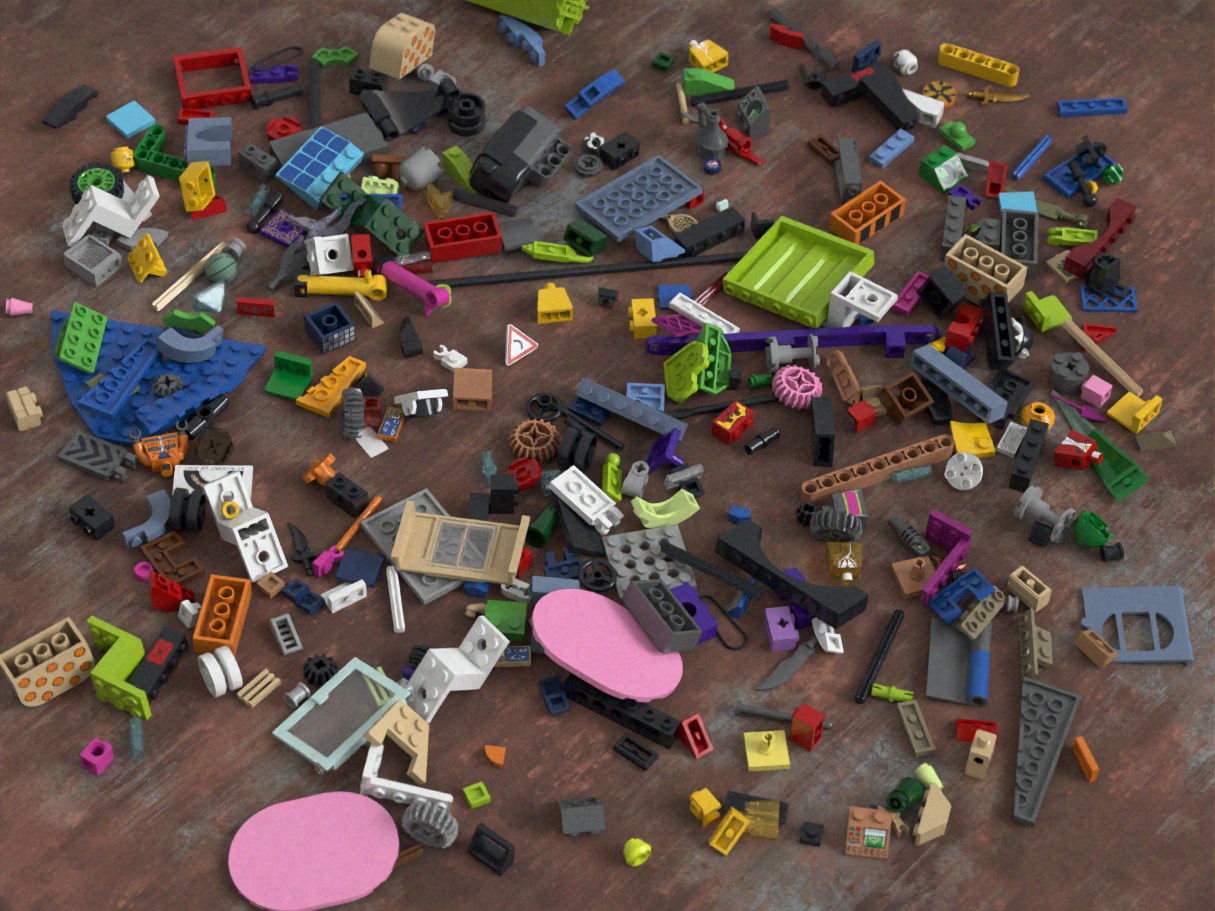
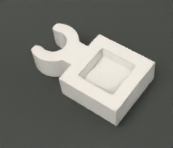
(450, 359)

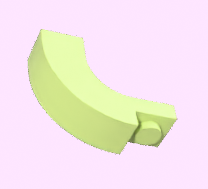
(666, 513)

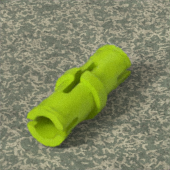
(891, 693)

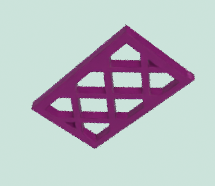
(678, 321)

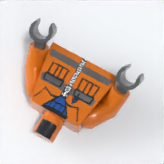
(161, 451)

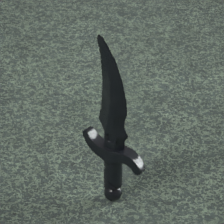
(302, 548)

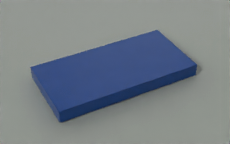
(1062, 178)

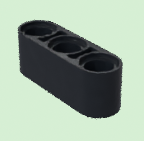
(479, 506)

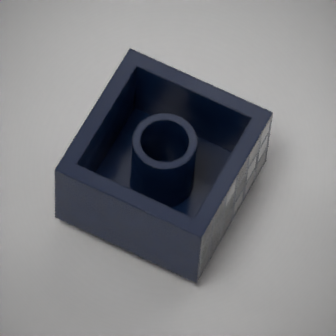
(329, 327)

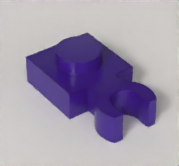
(962, 191)

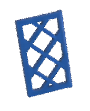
(1085, 298)

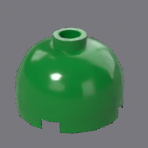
(1091, 530)

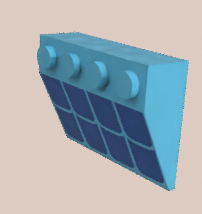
(317, 165)

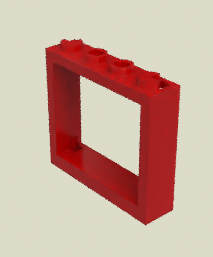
(210, 60)

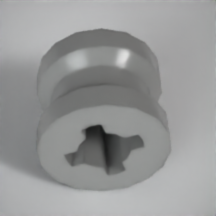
(235, 248)

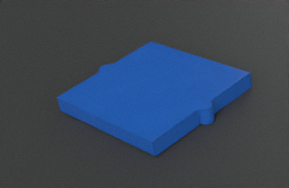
(668, 292)

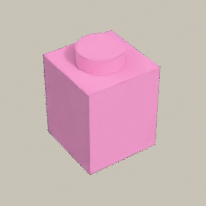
(1096, 391)

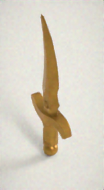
(994, 96)

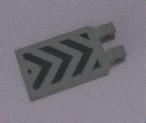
(97, 457)

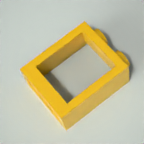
(193, 182)

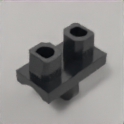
(1093, 152)

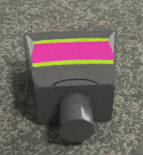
(851, 502)

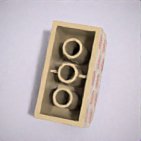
(401, 45)
(984, 270)
(47, 663)

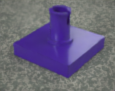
(663, 451)

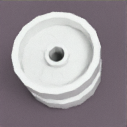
(220, 671)

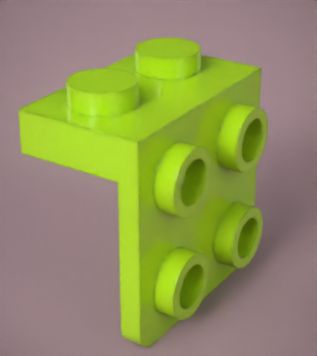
(1046, 312)

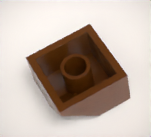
(905, 398)

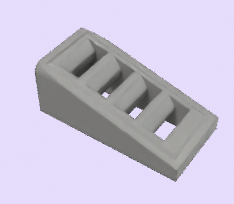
(282, 620)

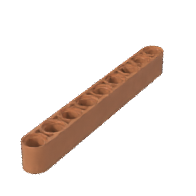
(877, 469)

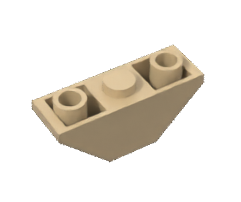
(933, 816)

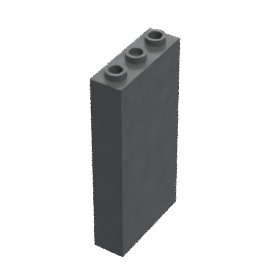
(357, 129)

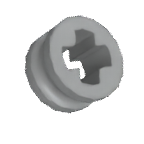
(1012, 603)

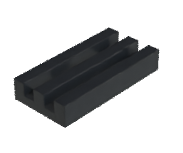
(634, 754)

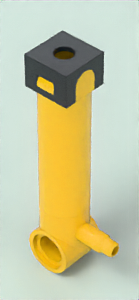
(370, 286)

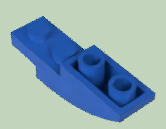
(594, 93)

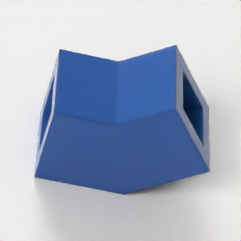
(738, 515)
(477, 588)

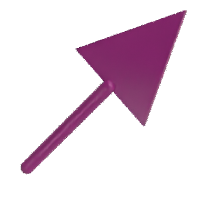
(1086, 411)

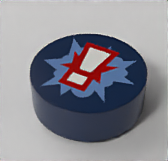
(712, 166)

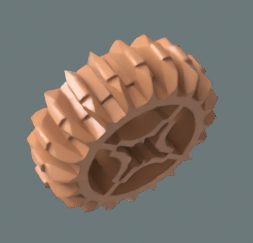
(545, 437)

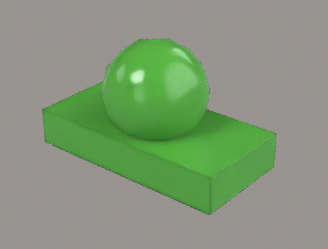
(956, 134)

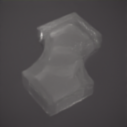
(412, 257)

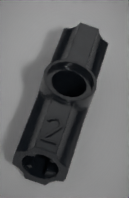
(206, 415)

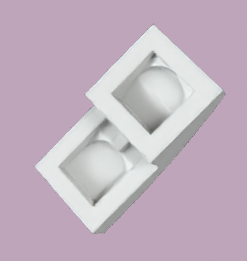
(827, 638)

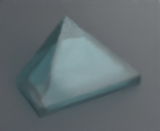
(211, 298)

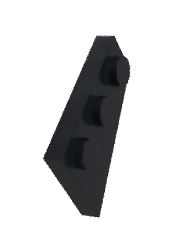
(940, 410)

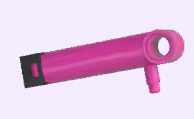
(433, 296)

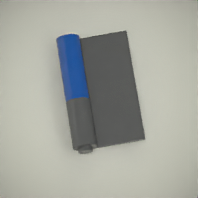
(958, 665)

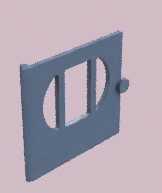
(1152, 600)

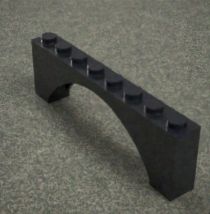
(829, 604)

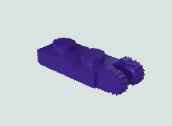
(277, 74)

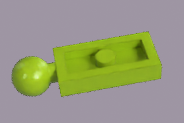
(612, 477)

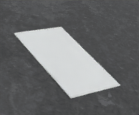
(370, 442)

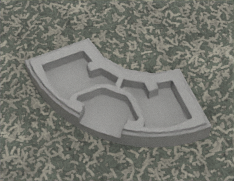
(157, 237)

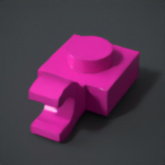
(324, 562)

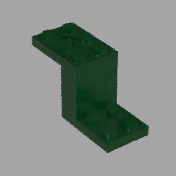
(374, 217)

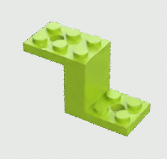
(117, 667)

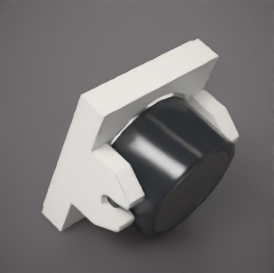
(421, 403)

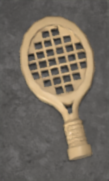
(675, 218)

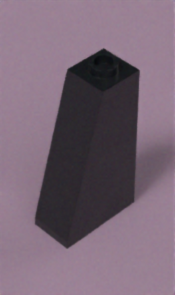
(888, 98)
(822, 431)

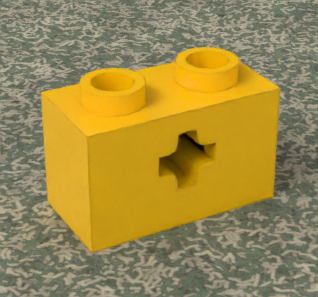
(641, 314)

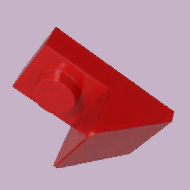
(996, 179)

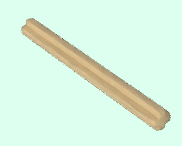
(185, 280)
(1102, 357)

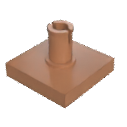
(913, 575)

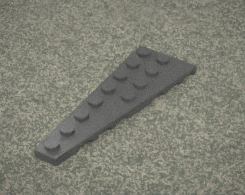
(1043, 728)

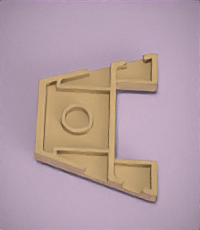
(408, 731)

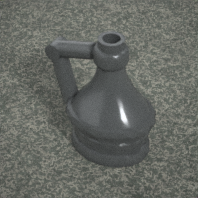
(710, 137)

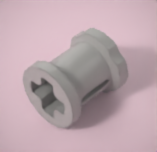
(296, 695)

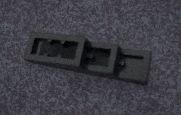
(67, 108)

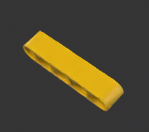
(978, 65)

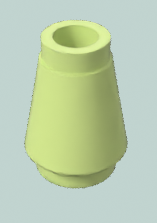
(926, 775)

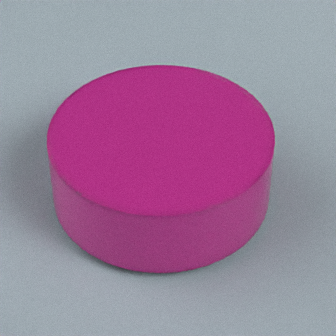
(142, 571)

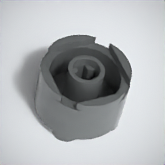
(1068, 372)

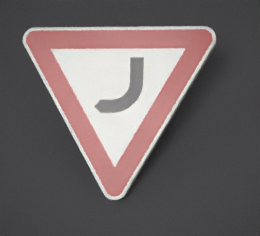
(517, 345)

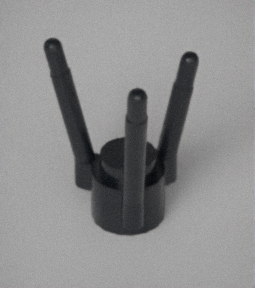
(814, 80)

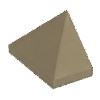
(1155, 440)

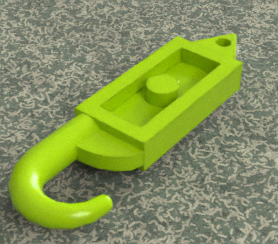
(554, 252)

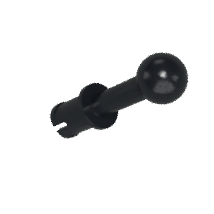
(1078, 176)
(270, 207)

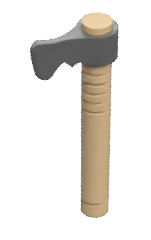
(685, 116)

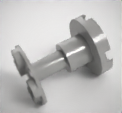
(784, 354)
(1038, 509)

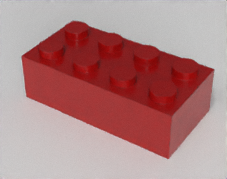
(462, 237)

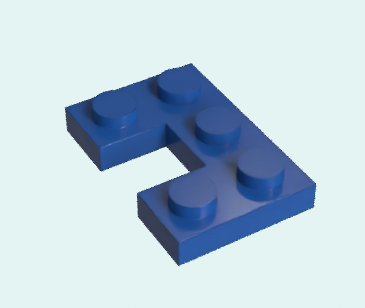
(945, 601)

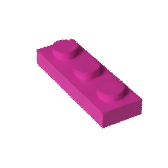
(908, 297)

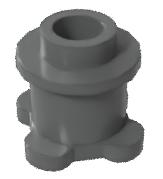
(592, 143)

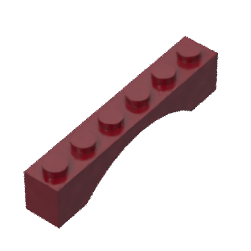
(1081, 257)

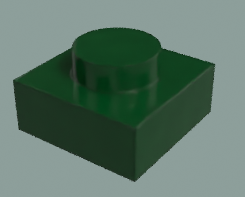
(663, 61)

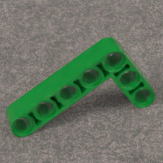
(151, 160)

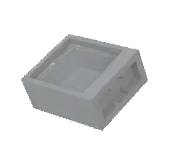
(92, 260)

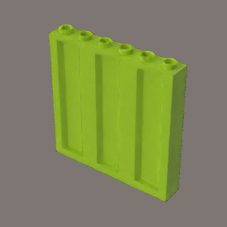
(796, 271)

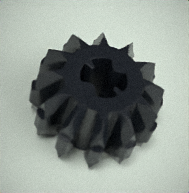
(319, 670)

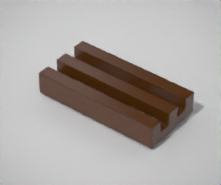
(822, 150)

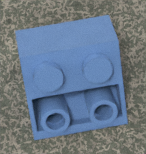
(655, 244)

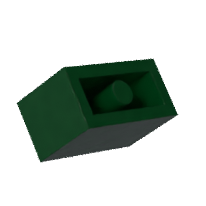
(585, 237)

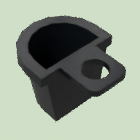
(1105, 276)

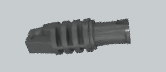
(910, 537)

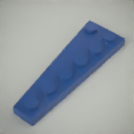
(115, 389)
(159, 413)

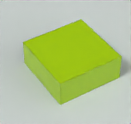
(476, 795)

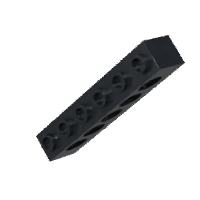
(625, 712)

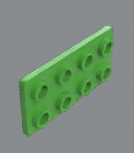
(81, 338)

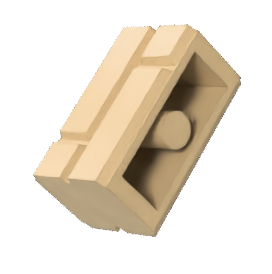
(23, 408)
(1029, 589)

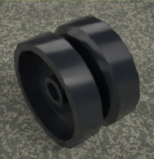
(466, 115)
(577, 449)
(187, 510)

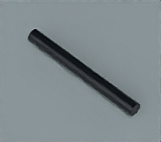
(593, 429)

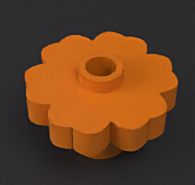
(320, 470)

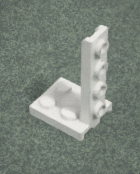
(394, 790)

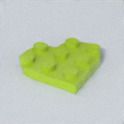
(683, 368)

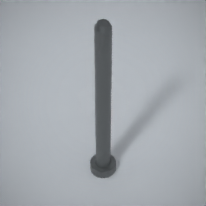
(770, 713)

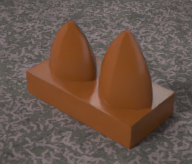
(383, 163)

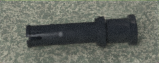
(268, 97)

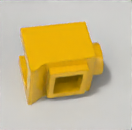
(704, 806)

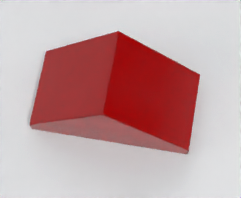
(694, 736)

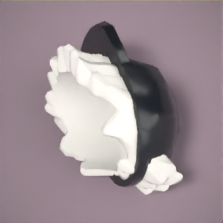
(1022, 337)

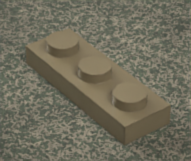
(915, 728)

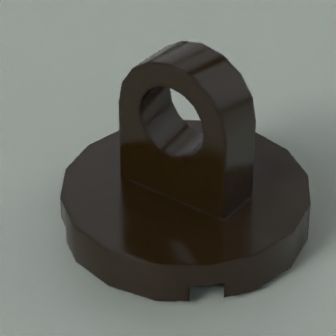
(213, 446)

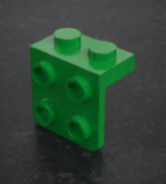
(289, 376)

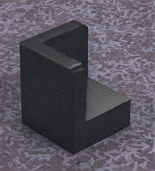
(760, 227)
(369, 385)

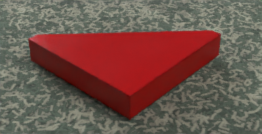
(1097, 333)

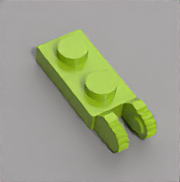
(1070, 236)

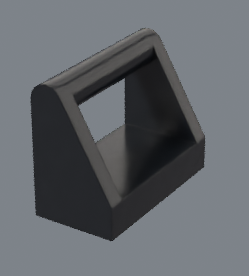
(488, 852)

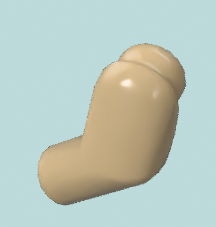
(473, 608)

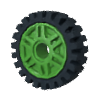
(102, 177)

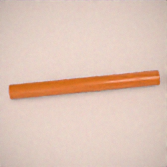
(357, 524)

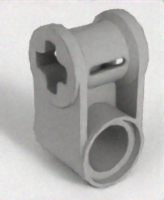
(636, 480)

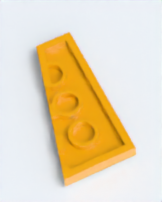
(327, 394)

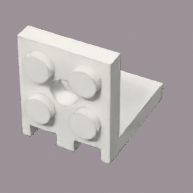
(318, 254)

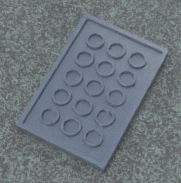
(638, 198)

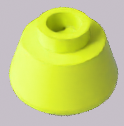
(636, 852)

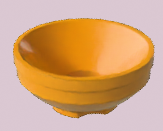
(1029, 413)

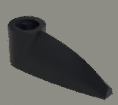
(409, 340)

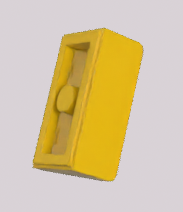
(728, 831)

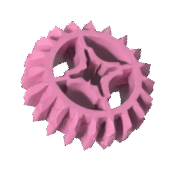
(796, 386)

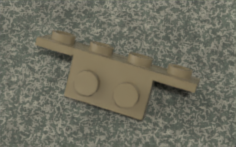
(980, 614)
(1034, 645)

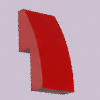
(790, 39)

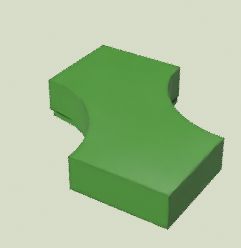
(343, 56)
(195, 321)

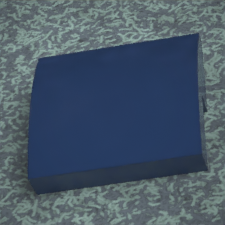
(360, 565)

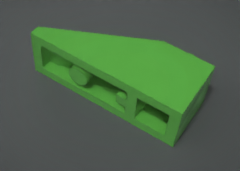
(700, 82)

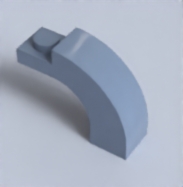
(187, 349)
(155, 527)

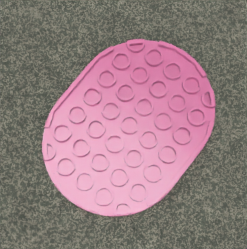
(604, 645)
(313, 852)

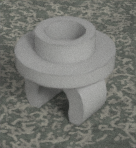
(425, 71)

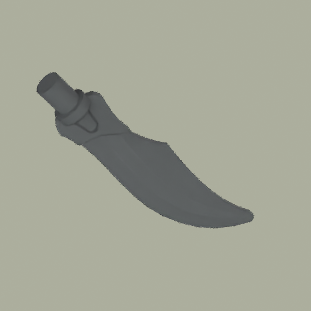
(789, 666)

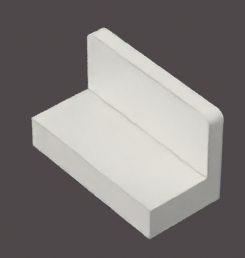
(344, 595)

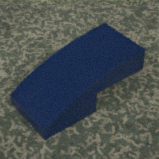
(301, 596)
(553, 696)

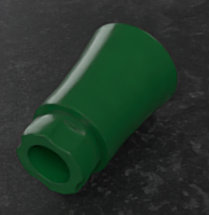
(542, 527)
(906, 794)

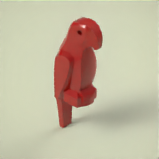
(739, 144)

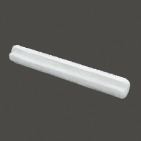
(395, 599)

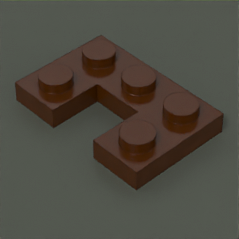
(158, 555)

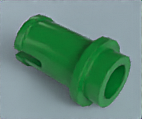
(759, 380)

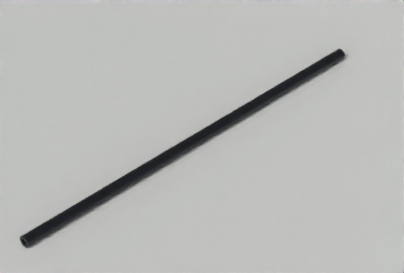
(589, 270)

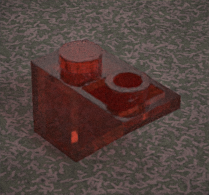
(372, 411)

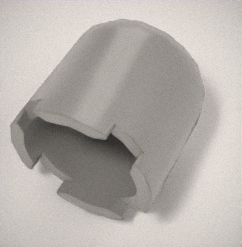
(420, 169)

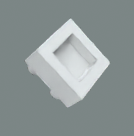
(189, 613)

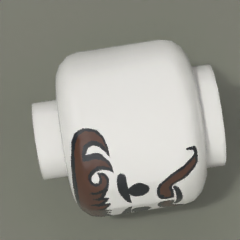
(904, 62)

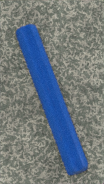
(1030, 159)

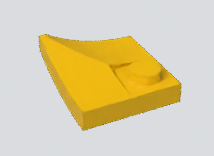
(972, 439)

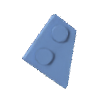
(648, 394)

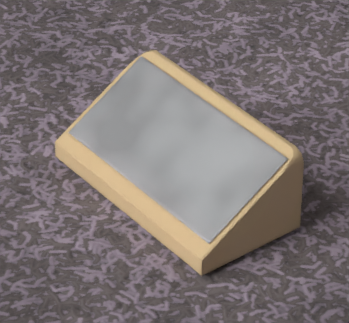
(367, 310)

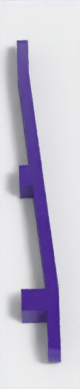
(892, 336)

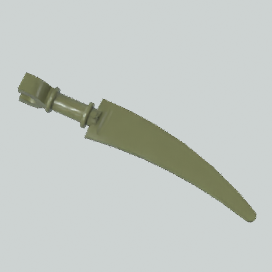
(1054, 212)

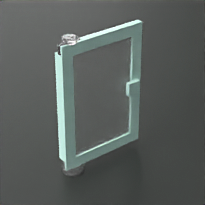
(339, 713)

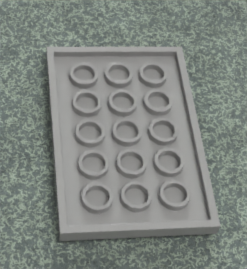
(383, 529)

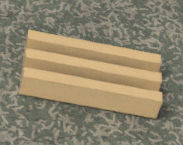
(256, 686)

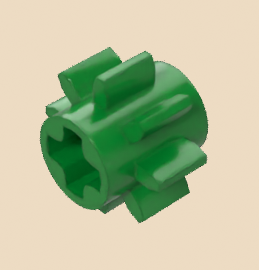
(1112, 174)

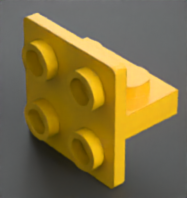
(146, 259)

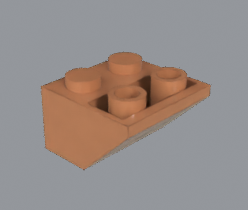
(472, 389)

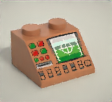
(868, 833)

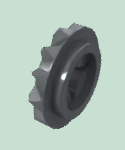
(587, 160)
(160, 387)

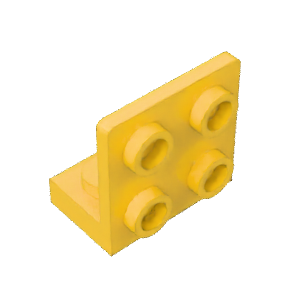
(1135, 412)

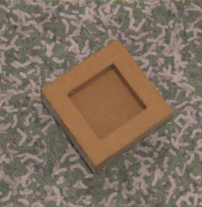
(270, 585)

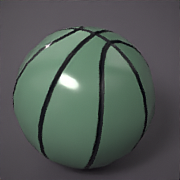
(221, 267)

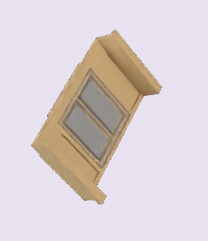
(458, 547)

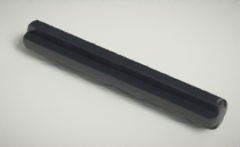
(484, 202)

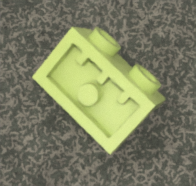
(374, 185)

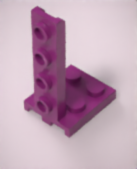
(952, 537)

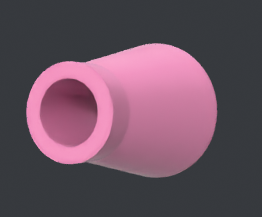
(18, 307)

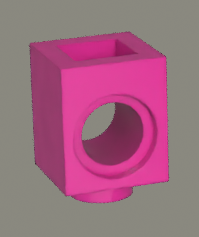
(95, 763)

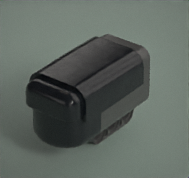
(519, 151)

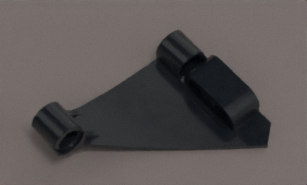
(403, 110)

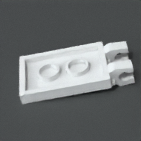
(586, 500)

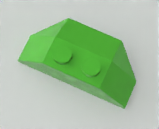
(717, 374)

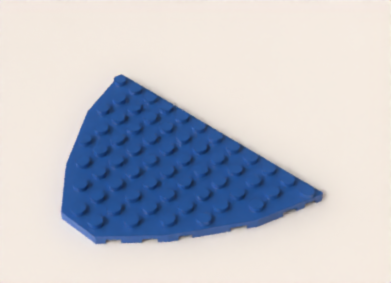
(116, 344)

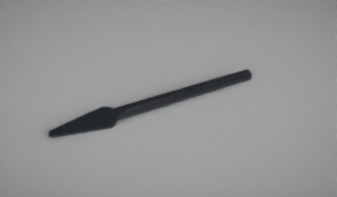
(685, 412)

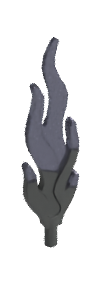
(291, 263)

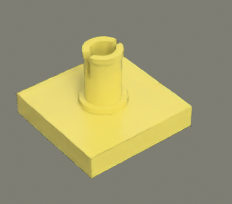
(766, 750)

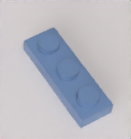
(891, 148)

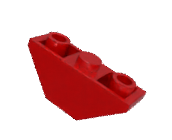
(166, 594)

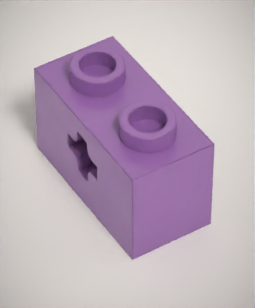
(780, 629)

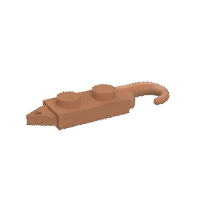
(844, 378)

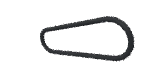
(264, 69)
(734, 623)

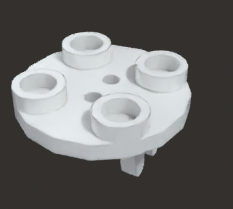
(956, 466)

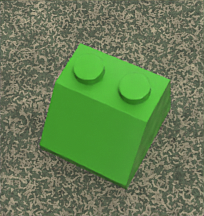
(508, 618)

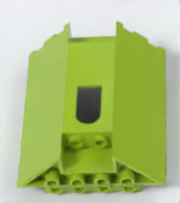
(552, 14)

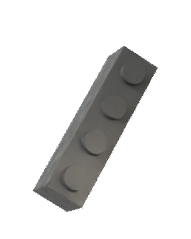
(953, 224)

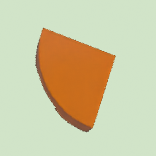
(495, 755)

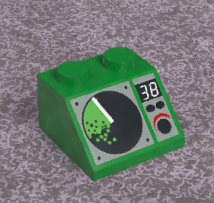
(942, 169)

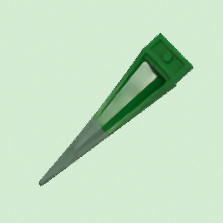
(1117, 469)

